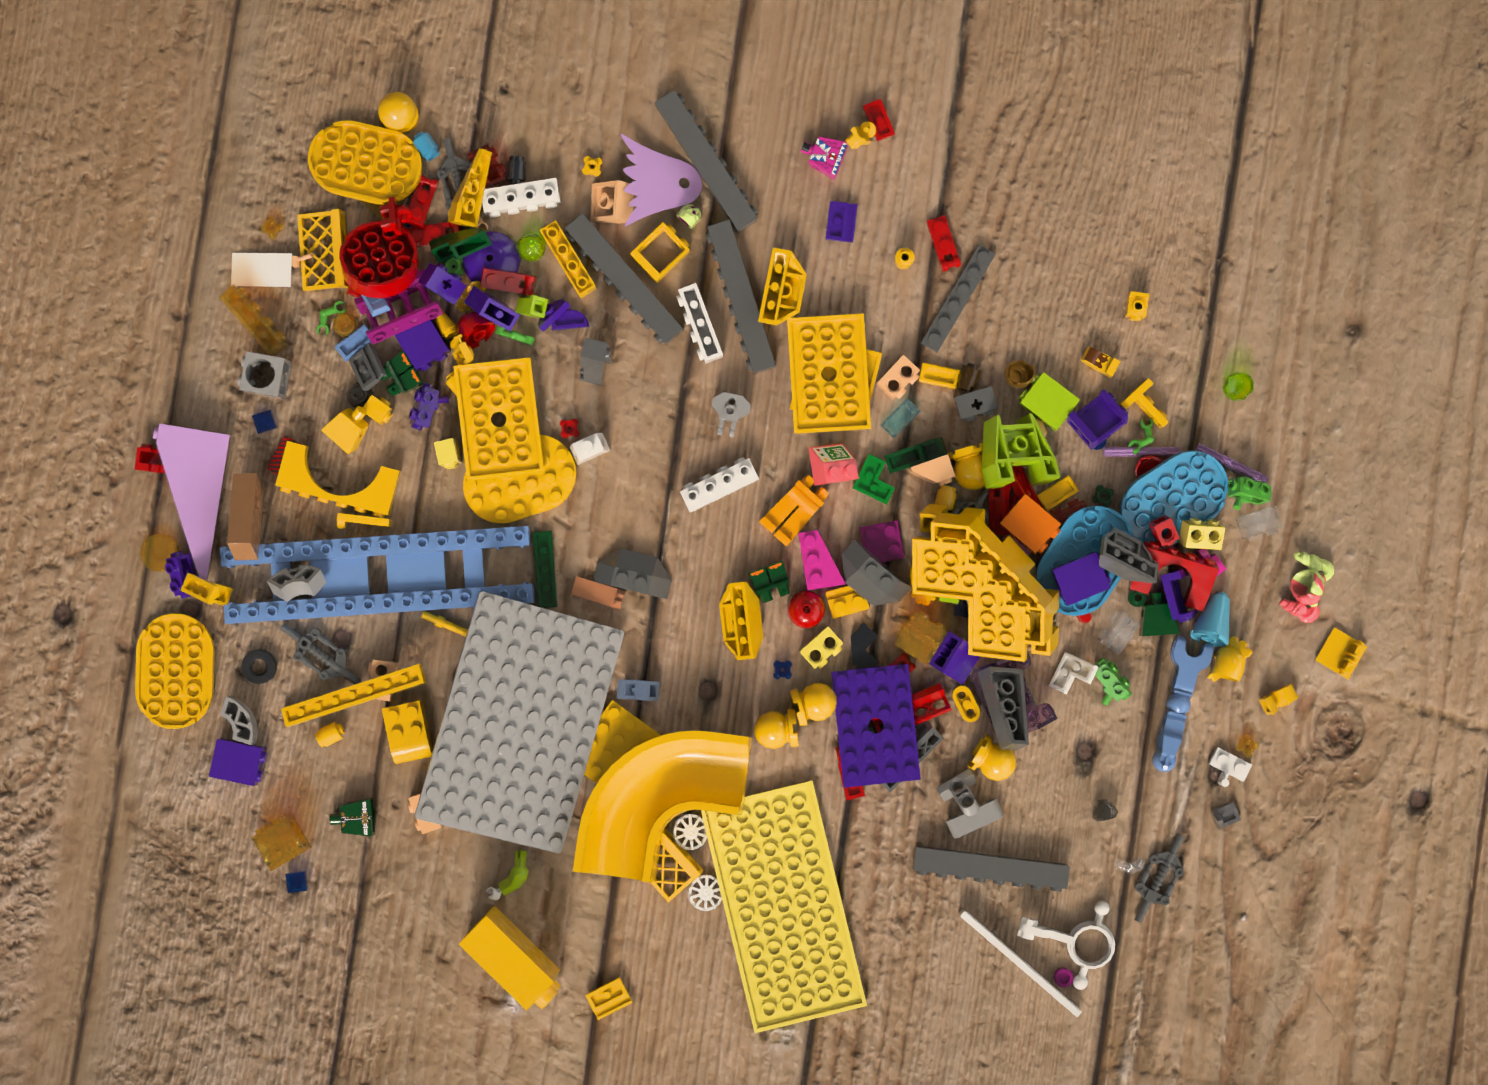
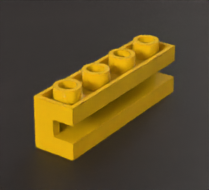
(568, 259)

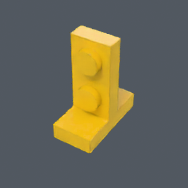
(1145, 403)
(206, 590)

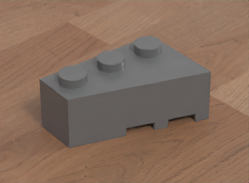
(594, 361)

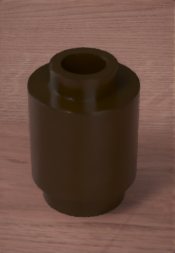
(968, 377)

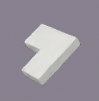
(1070, 668)

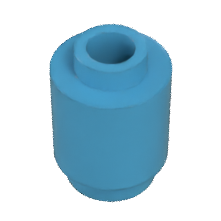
(426, 146)

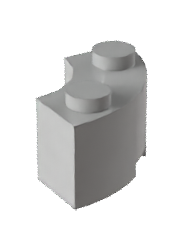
(297, 582)
(241, 719)

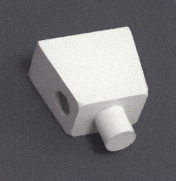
(589, 448)

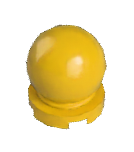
(398, 112)
(968, 467)
(814, 702)
(776, 729)
(993, 762)

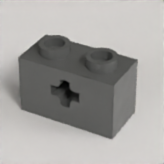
(982, 396)

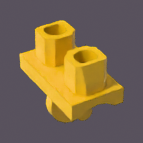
(861, 135)

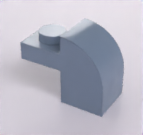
(638, 689)

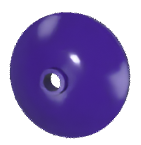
(504, 257)

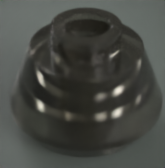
(360, 399)
(1104, 810)

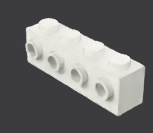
(521, 197)
(702, 328)
(719, 485)

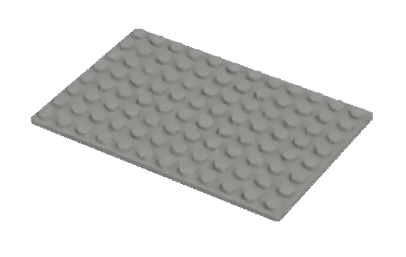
(519, 723)

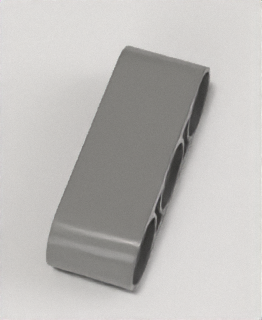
(963, 824)

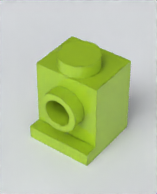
(532, 306)

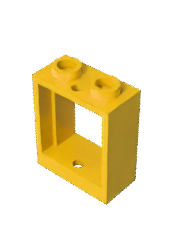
(646, 266)

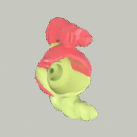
(1308, 587)

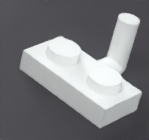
(1229, 765)

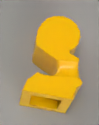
(1279, 698)

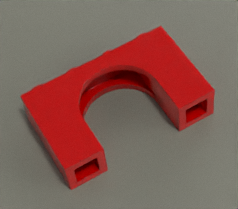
(1202, 573)

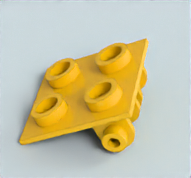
(1341, 653)

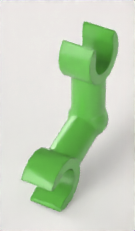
(324, 313)
(514, 335)
(1148, 439)

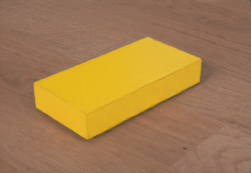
(939, 375)
(1057, 493)

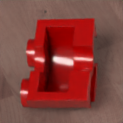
(148, 459)

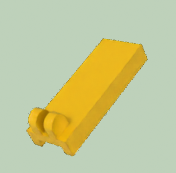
(342, 520)

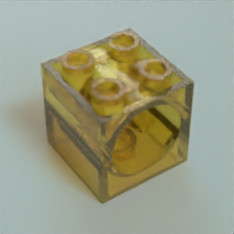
(920, 637)
(280, 841)

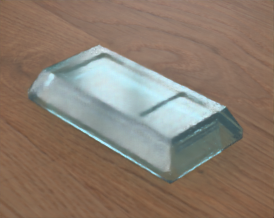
(900, 418)

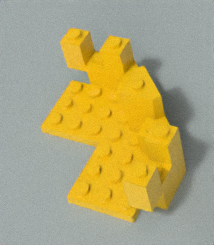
(973, 565)

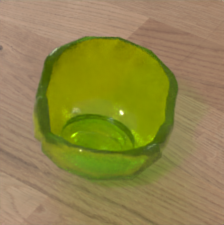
(531, 246)
(1238, 386)

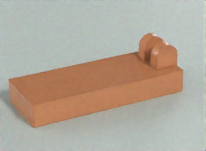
(598, 592)

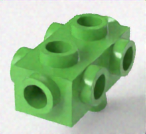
(1248, 491)
(1114, 684)

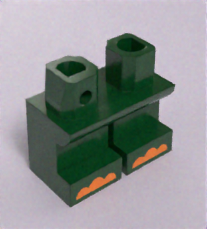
(403, 373)
(778, 577)

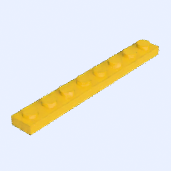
(353, 695)

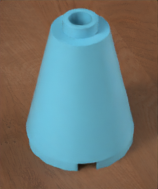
(1214, 621)

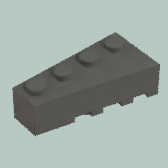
(1006, 705)

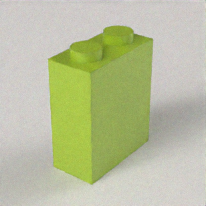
(1048, 401)

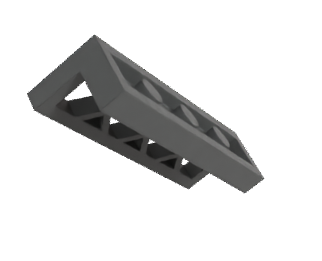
(923, 733)

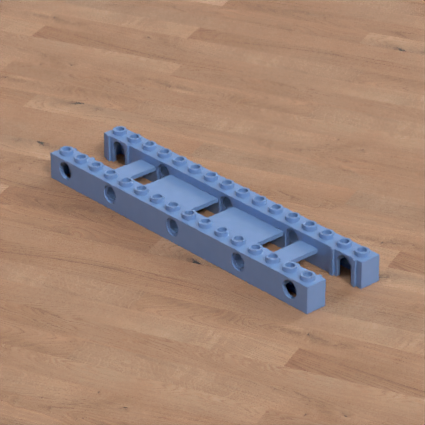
(413, 574)

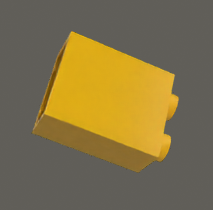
(512, 960)

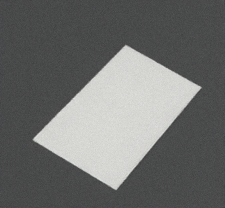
(261, 269)

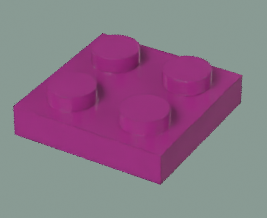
(883, 540)

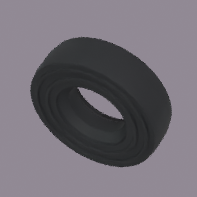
(270, 662)

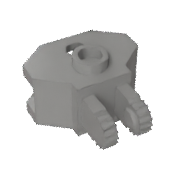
(729, 412)

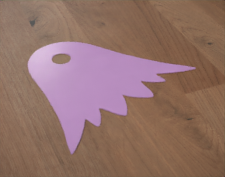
(658, 181)

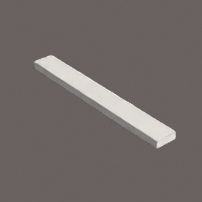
(1020, 962)

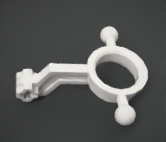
(1029, 928)

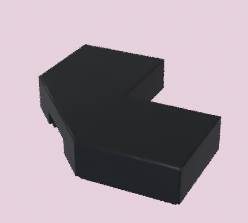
(859, 642)

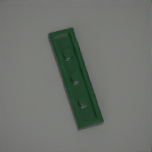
(545, 569)

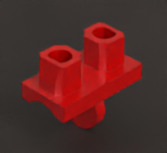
(396, 214)

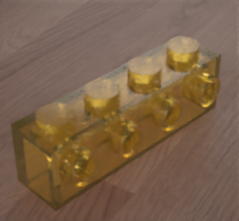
(251, 318)

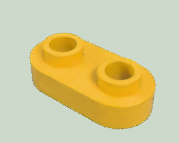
(966, 703)

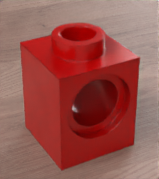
(1159, 525)

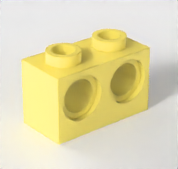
(448, 453)
(1201, 538)
(818, 644)

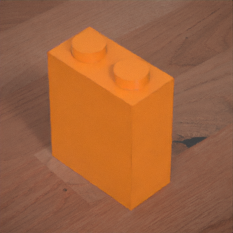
(1031, 525)

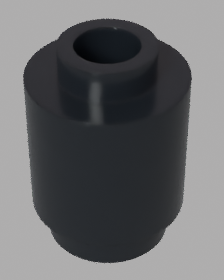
(516, 170)

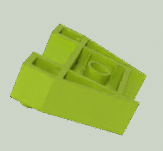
(1016, 446)

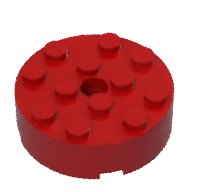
(378, 261)

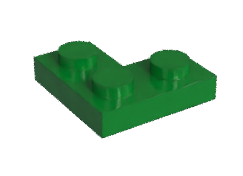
(870, 484)

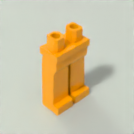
(797, 496)

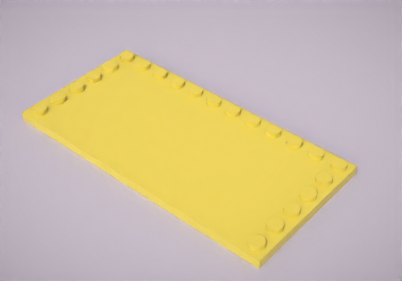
(784, 908)

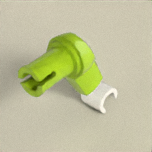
(515, 879)

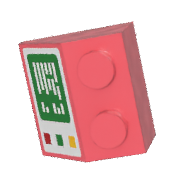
(832, 464)

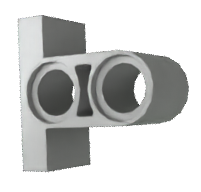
(962, 797)

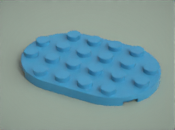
(1179, 487)
(1078, 537)

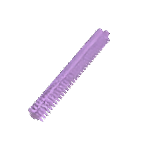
(1143, 451)
(1233, 464)

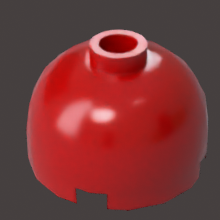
(474, 329)
(796, 605)

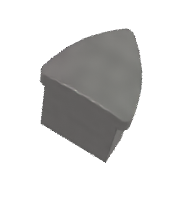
(1225, 815)

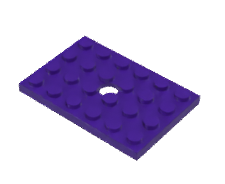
(881, 756)

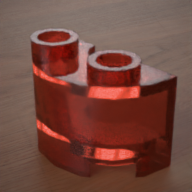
(496, 171)

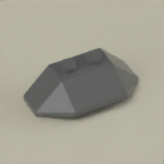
(1127, 557)
(634, 572)
(871, 576)

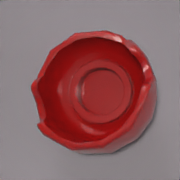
(1145, 464)

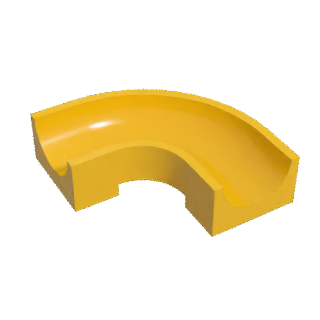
(650, 788)

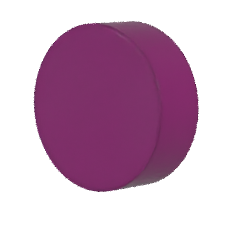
(1063, 977)

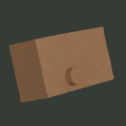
(245, 516)

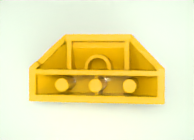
(783, 288)
(741, 620)

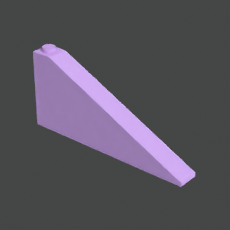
(195, 473)

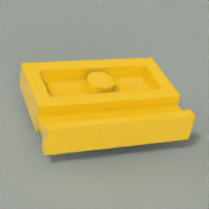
(462, 353)
(845, 602)
(608, 998)

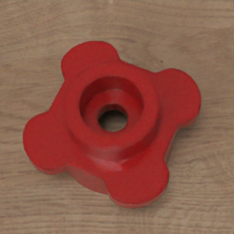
(569, 423)

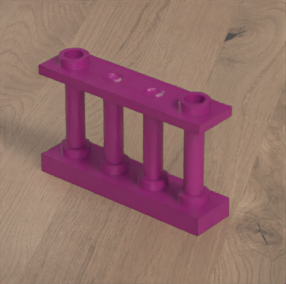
(404, 322)

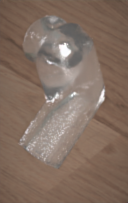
(1132, 867)

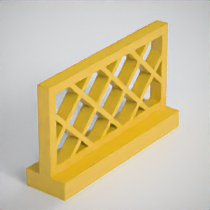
(338, 235)
(682, 858)

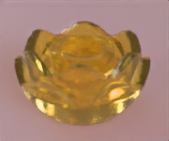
(350, 321)

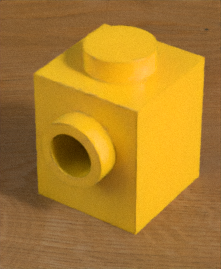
(378, 409)

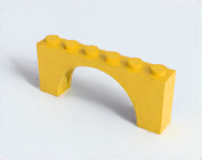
(296, 476)

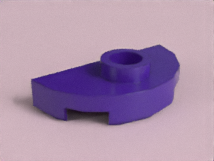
(552, 313)
(570, 320)

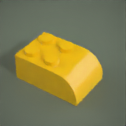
(407, 731)

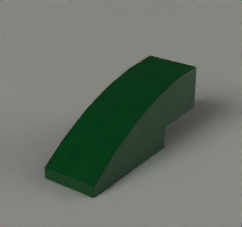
(459, 244)
(915, 455)

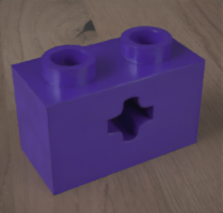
(433, 278)

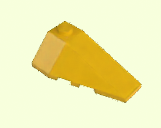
(468, 200)

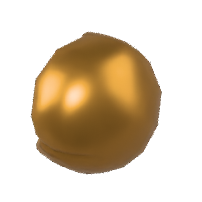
(1019, 374)

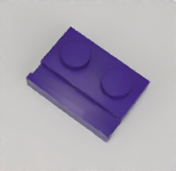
(841, 222)

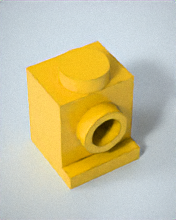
(1131, 311)

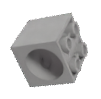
(277, 388)

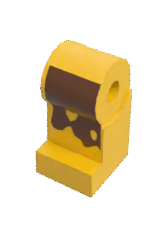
(1100, 362)

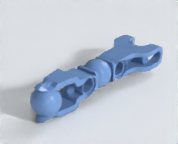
(1179, 702)

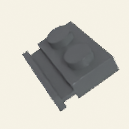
(367, 367)

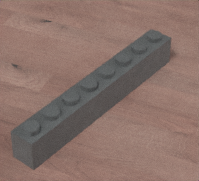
(706, 161)
(624, 279)
(741, 297)
(990, 867)

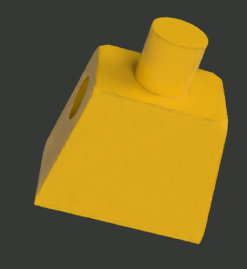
(347, 429)

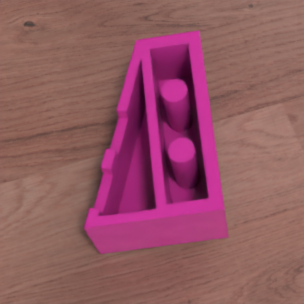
(817, 562)

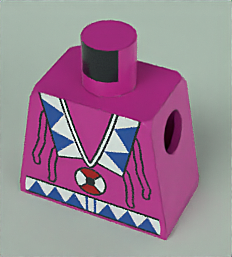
(826, 155)

